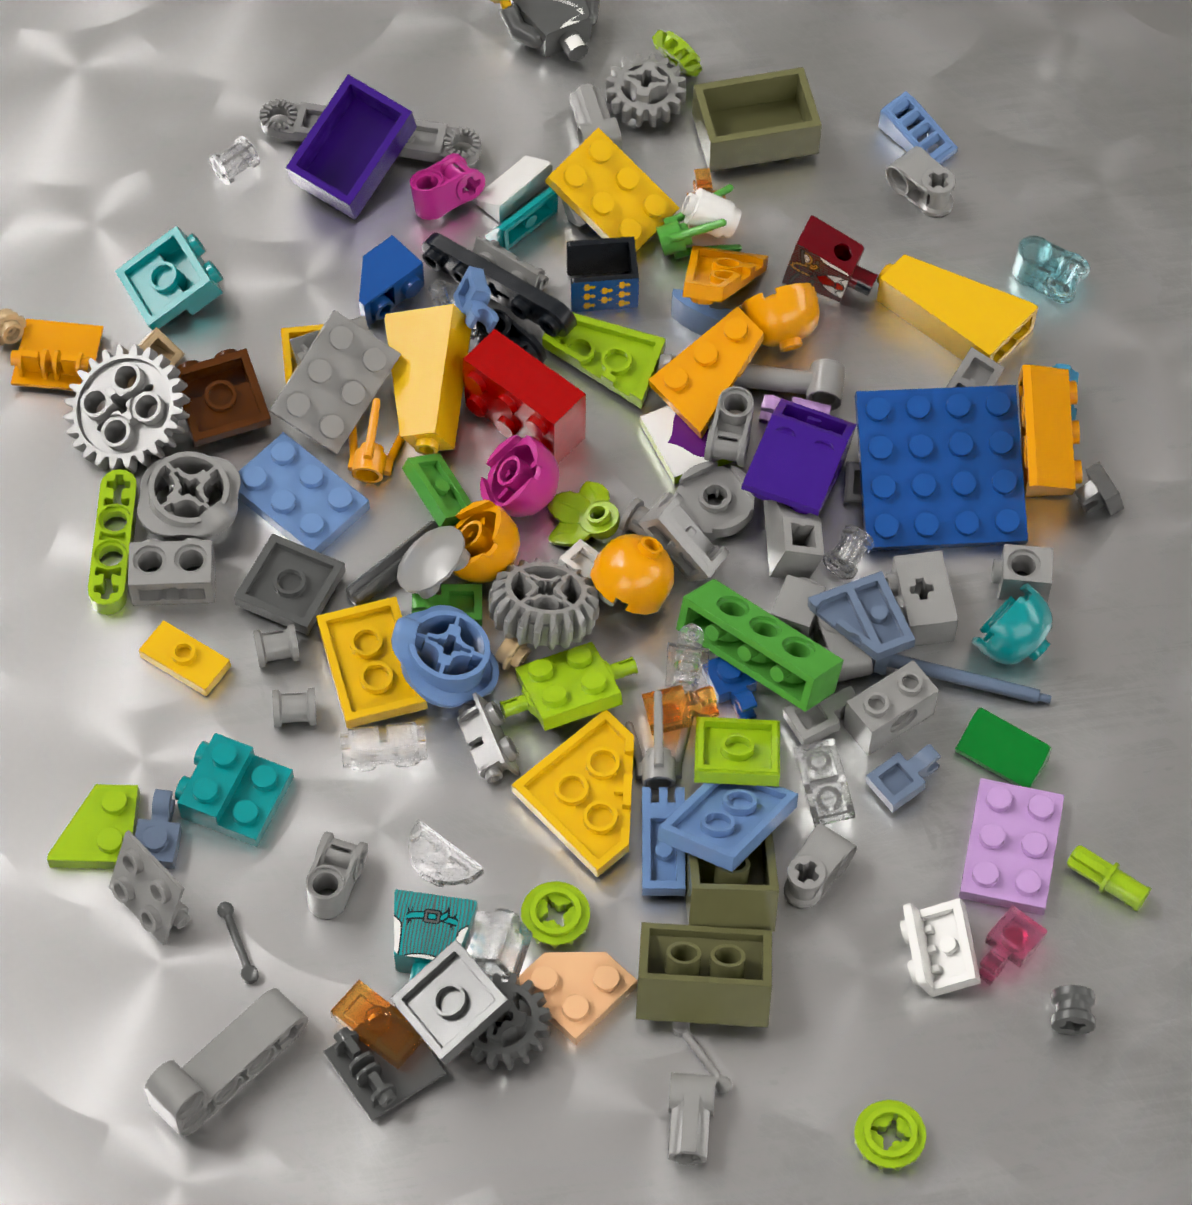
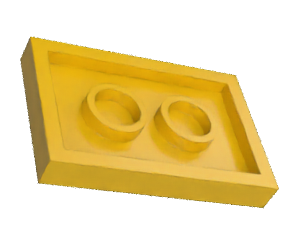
(611, 191)
(364, 664)

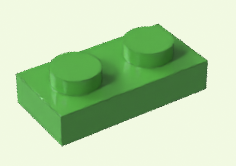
(437, 487)

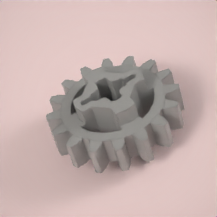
(645, 90)

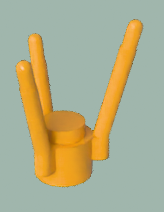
(370, 461)

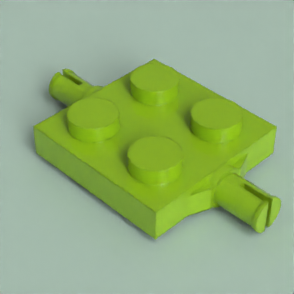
(568, 686)

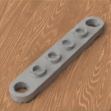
(428, 142)

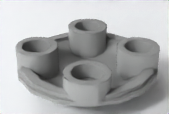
(432, 560)

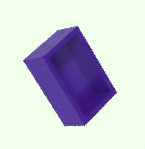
(351, 147)

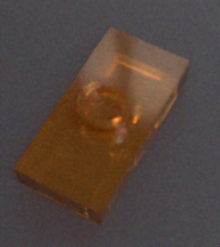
(377, 1023)

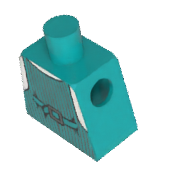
(427, 926)

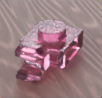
(1011, 939)

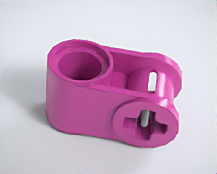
(441, 187)

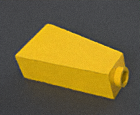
(955, 308)
(428, 374)

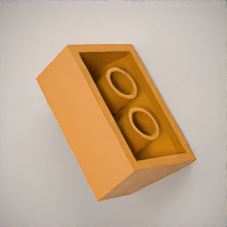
(1048, 431)

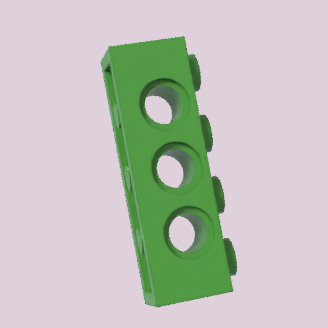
(761, 645)

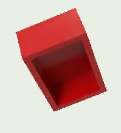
(523, 395)

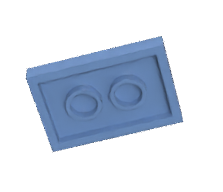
(299, 495)
(727, 821)

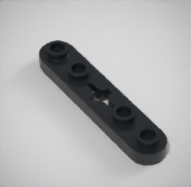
(507, 289)

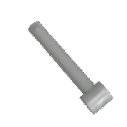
(820, 384)

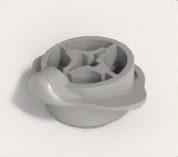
(187, 515)

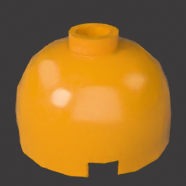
(785, 316)
(489, 538)
(635, 572)

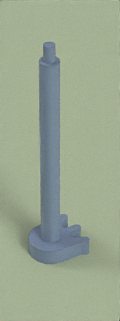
(964, 678)

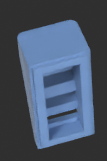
(907, 111)

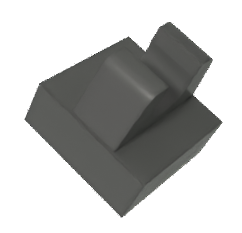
(1099, 492)

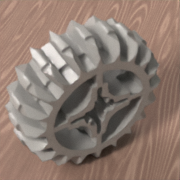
(543, 604)

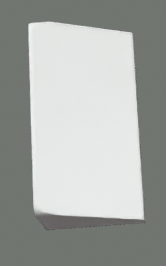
(514, 187)

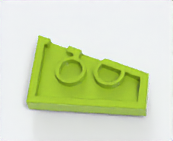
(610, 355)

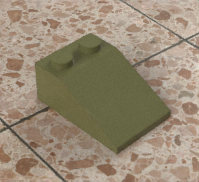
(735, 898)

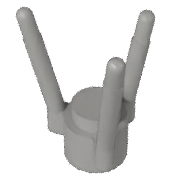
(658, 765)

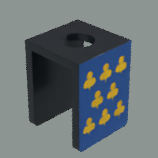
(601, 257)

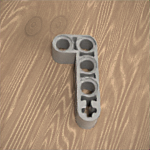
(223, 1067)

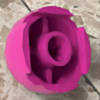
(521, 476)

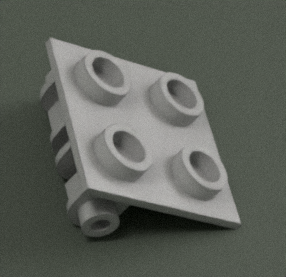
(148, 889)

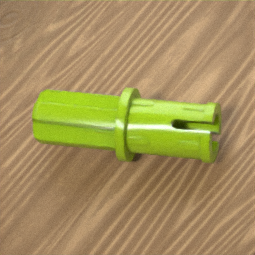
(1108, 877)

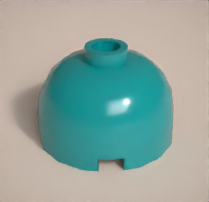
(1017, 629)

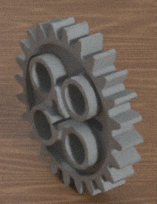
(109, 383)

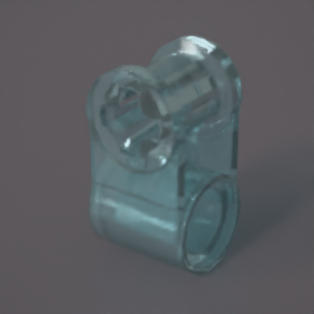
(1047, 268)

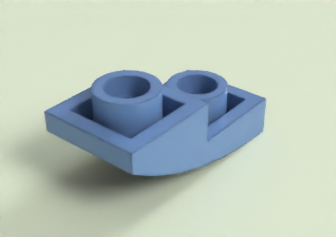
(695, 316)

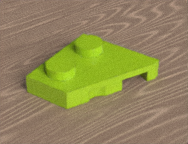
(97, 829)

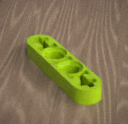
(110, 541)

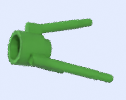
(676, 236)

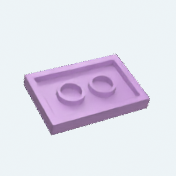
(1011, 846)

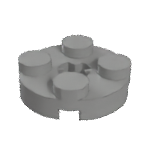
(722, 519)

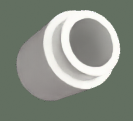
(709, 207)

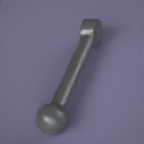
(249, 972)

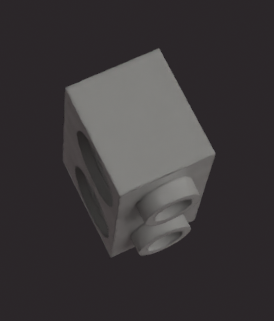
(171, 581)

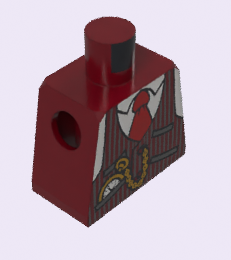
(828, 262)

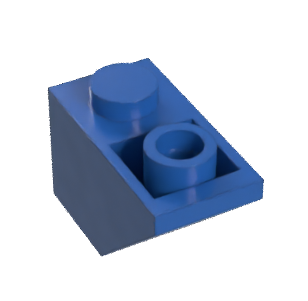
(388, 278)

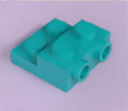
(170, 278)
(232, 790)

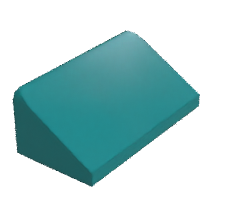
(525, 219)

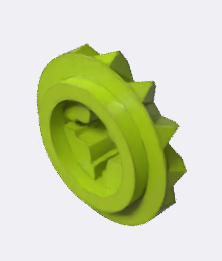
(677, 52)
(562, 898)
(877, 1119)

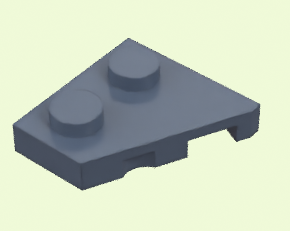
(865, 615)

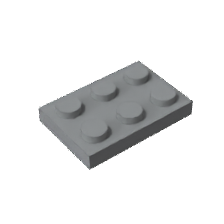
(335, 382)

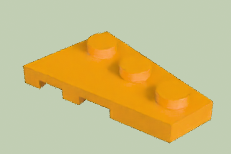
(720, 273)
(706, 368)

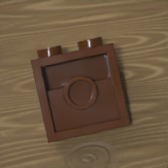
(222, 397)

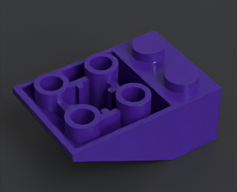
(799, 457)

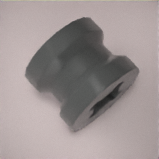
(1073, 1009)

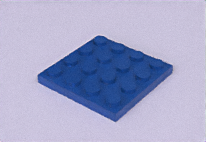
(941, 467)

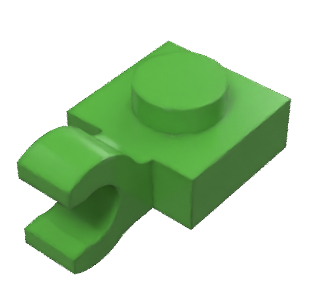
(462, 596)

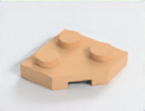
(579, 988)

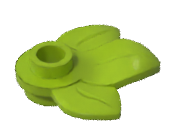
(580, 513)

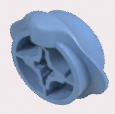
(445, 655)

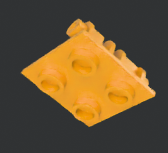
(54, 353)

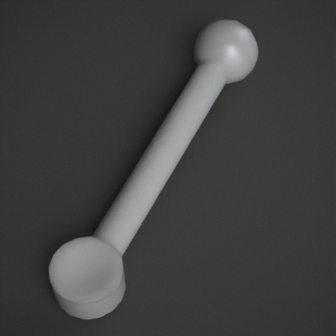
(722, 1083)

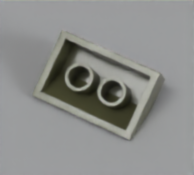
(704, 975)

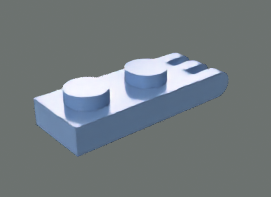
(661, 864)

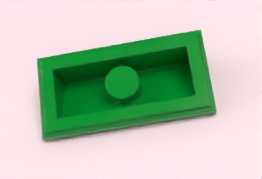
(1003, 749)

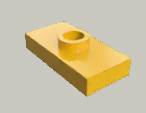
(184, 658)

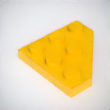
(586, 792)

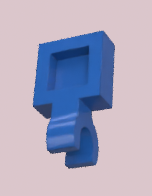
(733, 685)

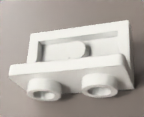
(940, 947)

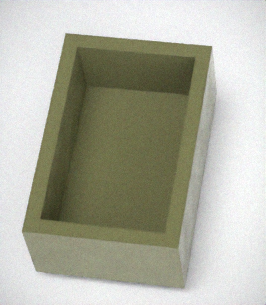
(756, 119)

